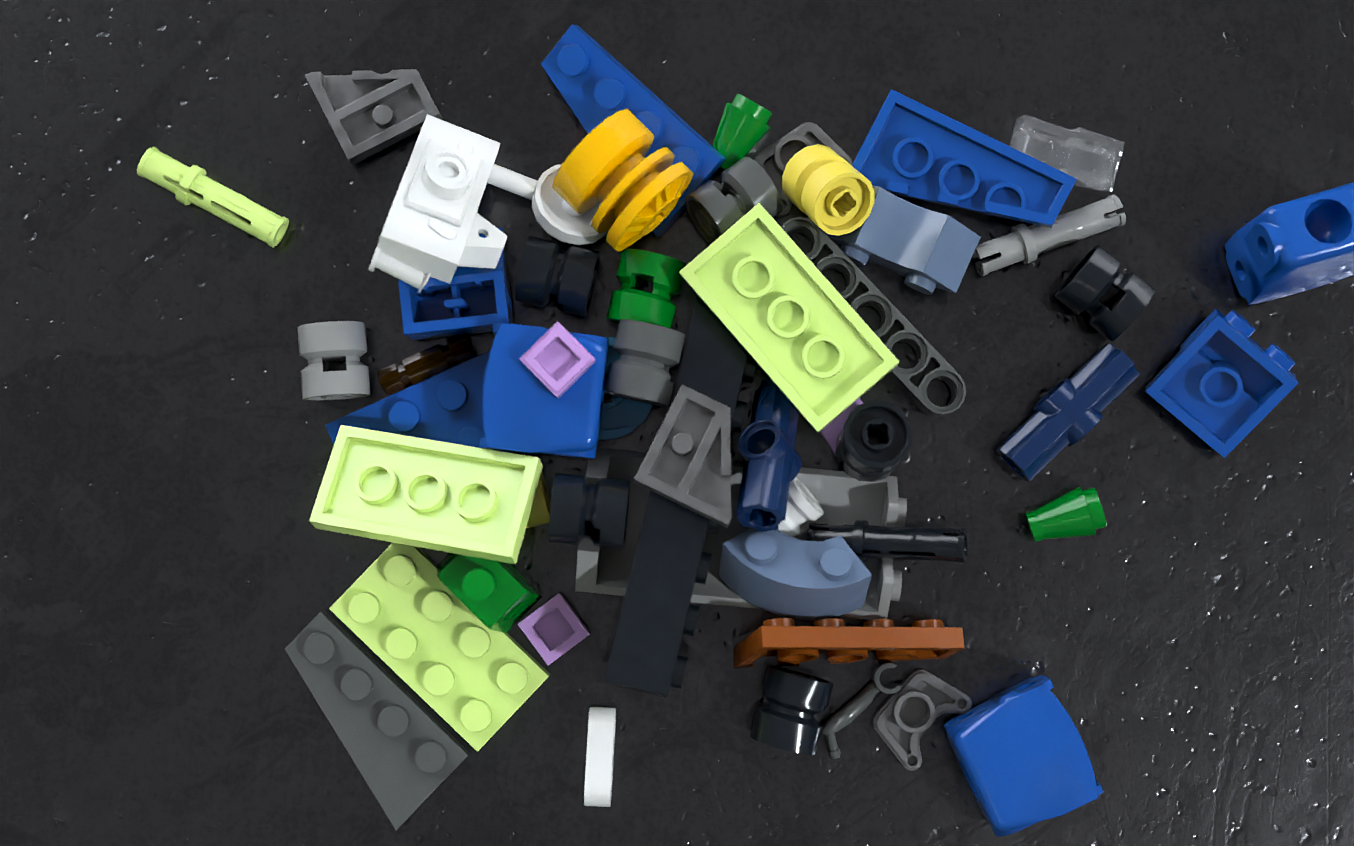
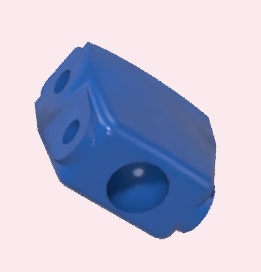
(1294, 246)
(525, 414)
(1023, 757)

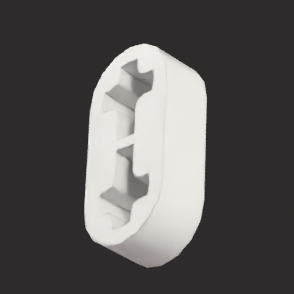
(600, 757)

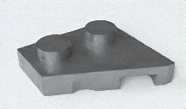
(692, 457)

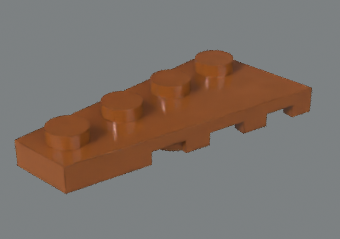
(844, 644)

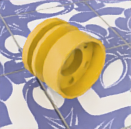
(612, 171)

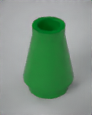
(740, 129)
(1070, 515)

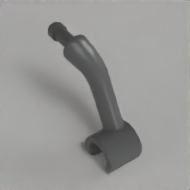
(856, 707)

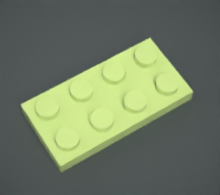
(789, 317)
(427, 494)
(438, 644)

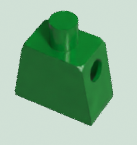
(488, 589)

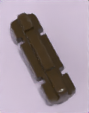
(426, 364)

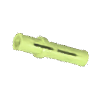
(194, 187)

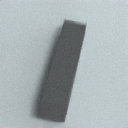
(893, 326)

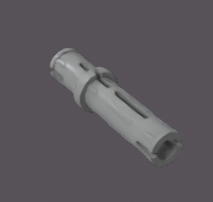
(1028, 242)

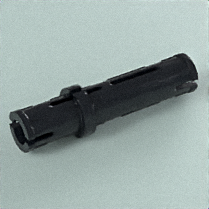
(897, 541)

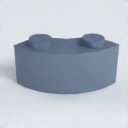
(911, 242)
(794, 575)

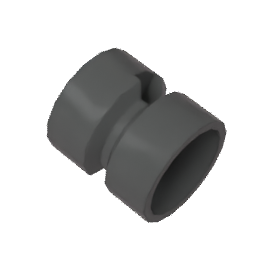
(720, 205)
(644, 362)

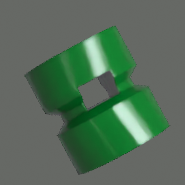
(632, 303)

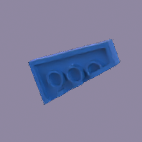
(600, 86)
(951, 164)

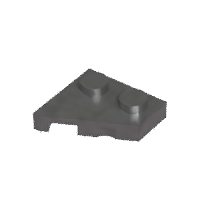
(372, 108)

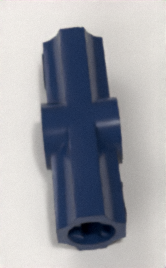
(1068, 412)
(768, 458)

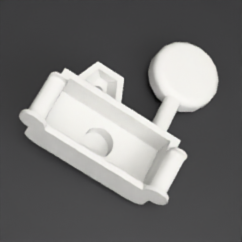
(436, 207)

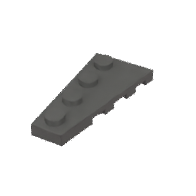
(381, 725)

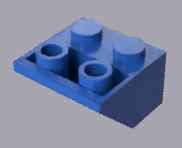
(464, 306)

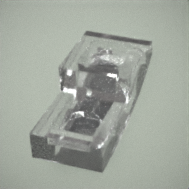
(1077, 152)

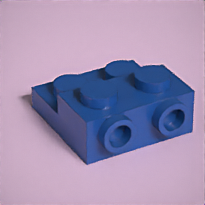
(1223, 381)

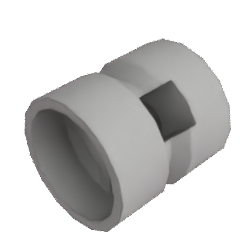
(333, 342)

